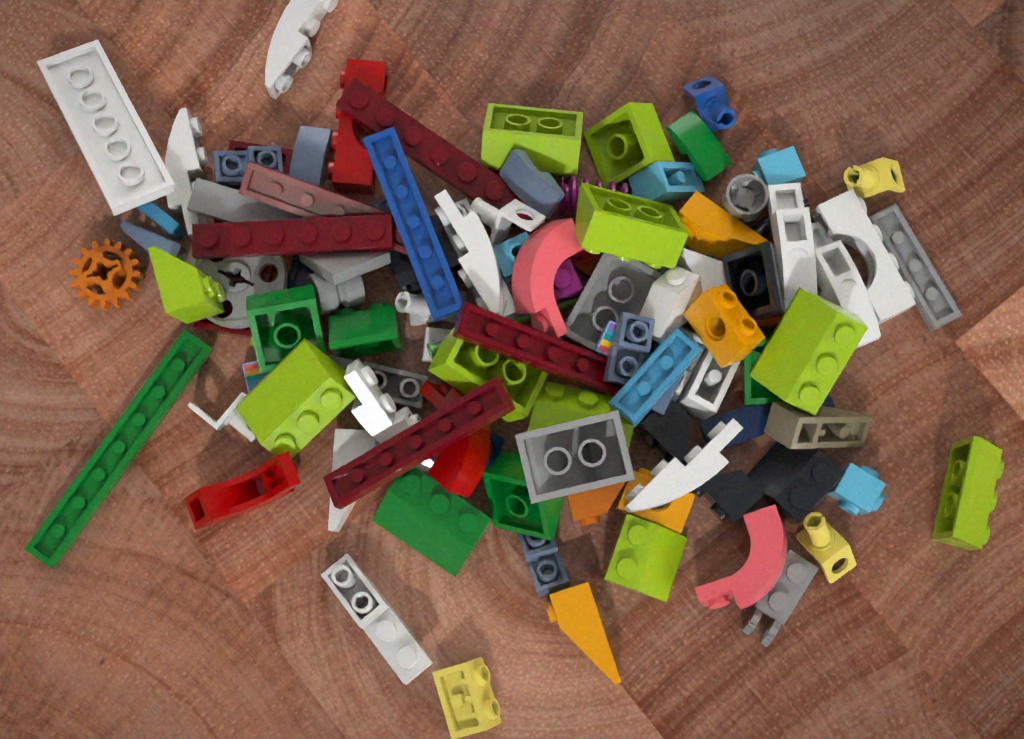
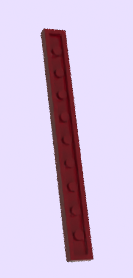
(442, 158)

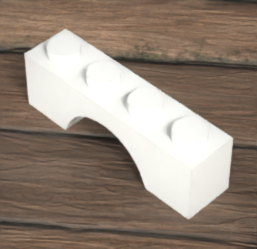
(847, 221)

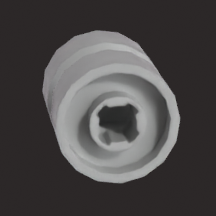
(745, 198)
(331, 296)

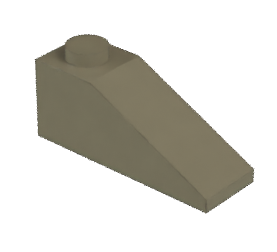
(826, 429)

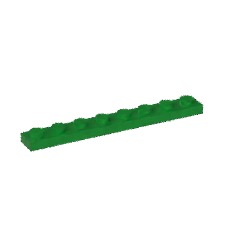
(118, 450)

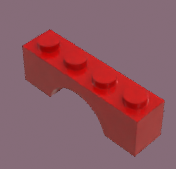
(352, 166)

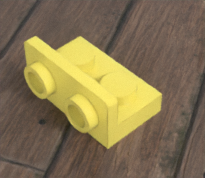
(467, 698)

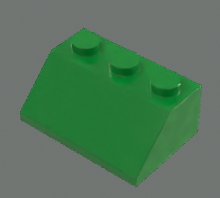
(432, 520)

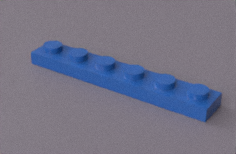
(413, 224)

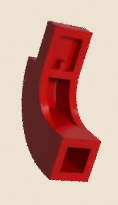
(462, 464)
(243, 493)

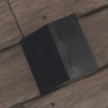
(756, 280)
(794, 479)

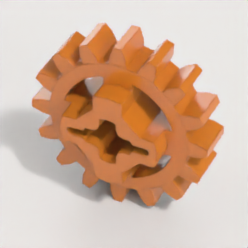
(93, 269)

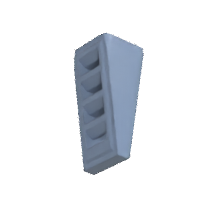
(148, 239)

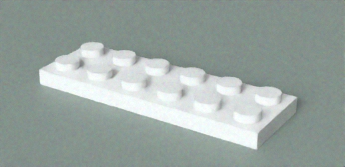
(106, 127)

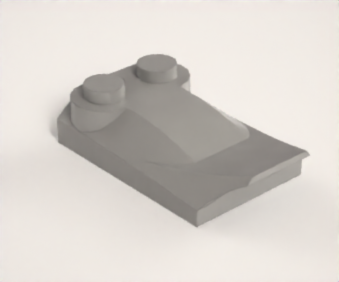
(610, 290)

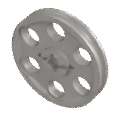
(250, 270)

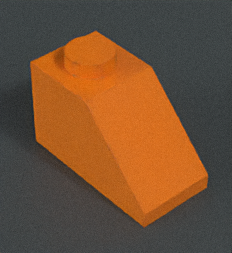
(593, 503)

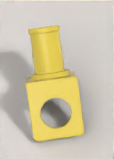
(874, 177)
(826, 546)

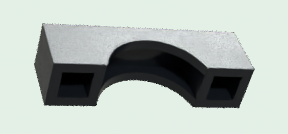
(728, 493)

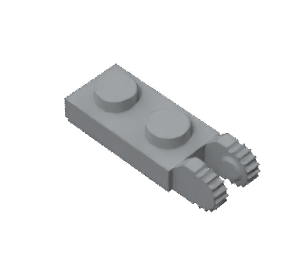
(782, 597)

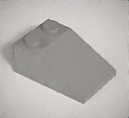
(574, 456)

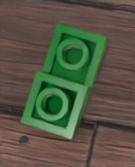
(699, 143)

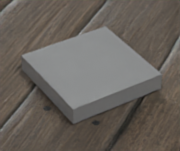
(345, 266)

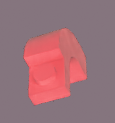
(535, 274)
(761, 569)

